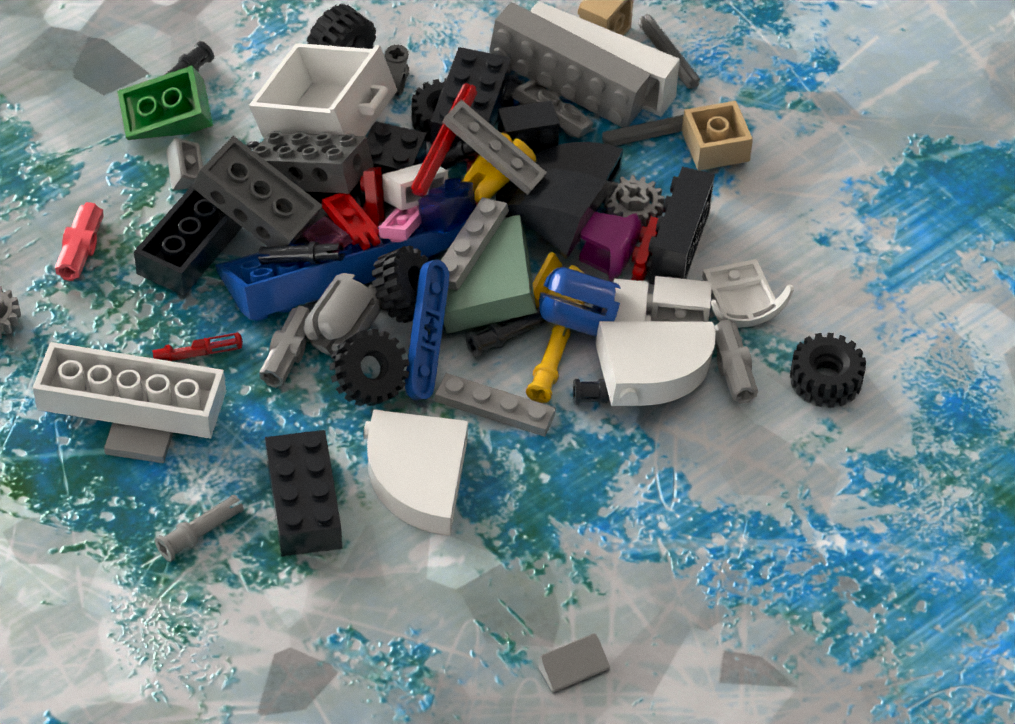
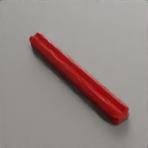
(440, 147)

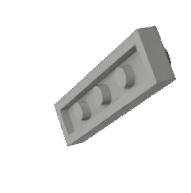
(494, 147)
(473, 239)
(495, 404)

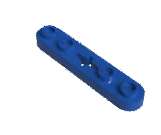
(428, 311)

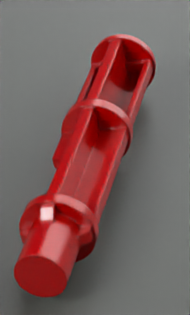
(198, 348)

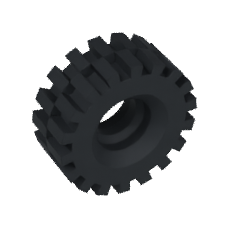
(424, 105)
(398, 281)
(832, 354)
(349, 371)

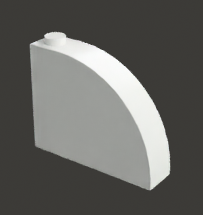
(653, 359)
(417, 466)

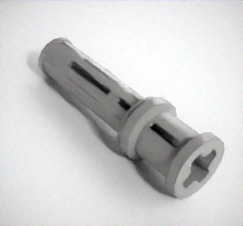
(188, 533)

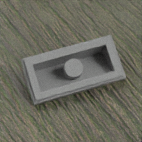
(183, 162)
(573, 662)

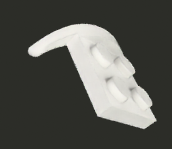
(744, 294)

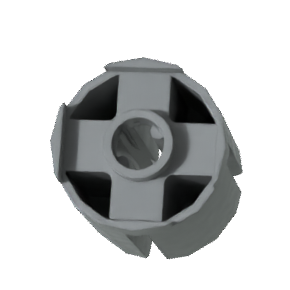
(341, 312)

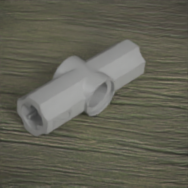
(285, 348)
(734, 362)

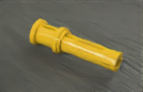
(546, 372)

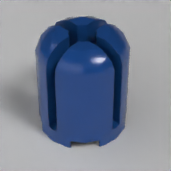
(583, 288)

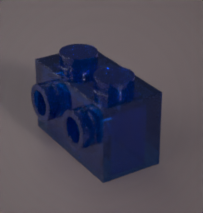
(447, 206)

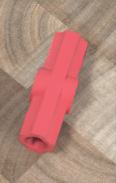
(79, 241)

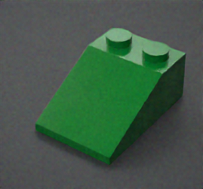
(166, 106)

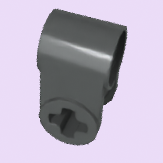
(396, 59)

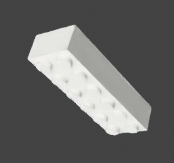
(662, 66)
(130, 390)

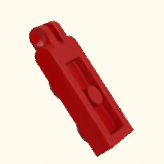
(352, 219)
(640, 254)

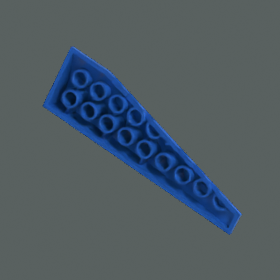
(282, 286)

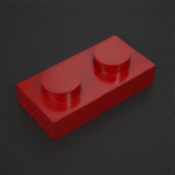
(372, 185)

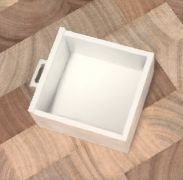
(325, 91)

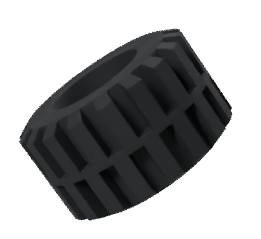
(343, 28)

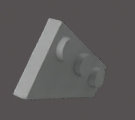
(570, 118)

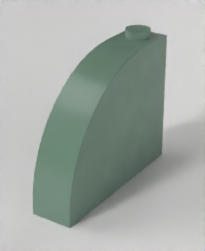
(498, 283)

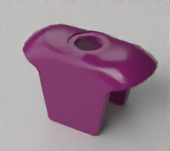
(610, 242)

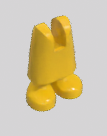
(488, 179)

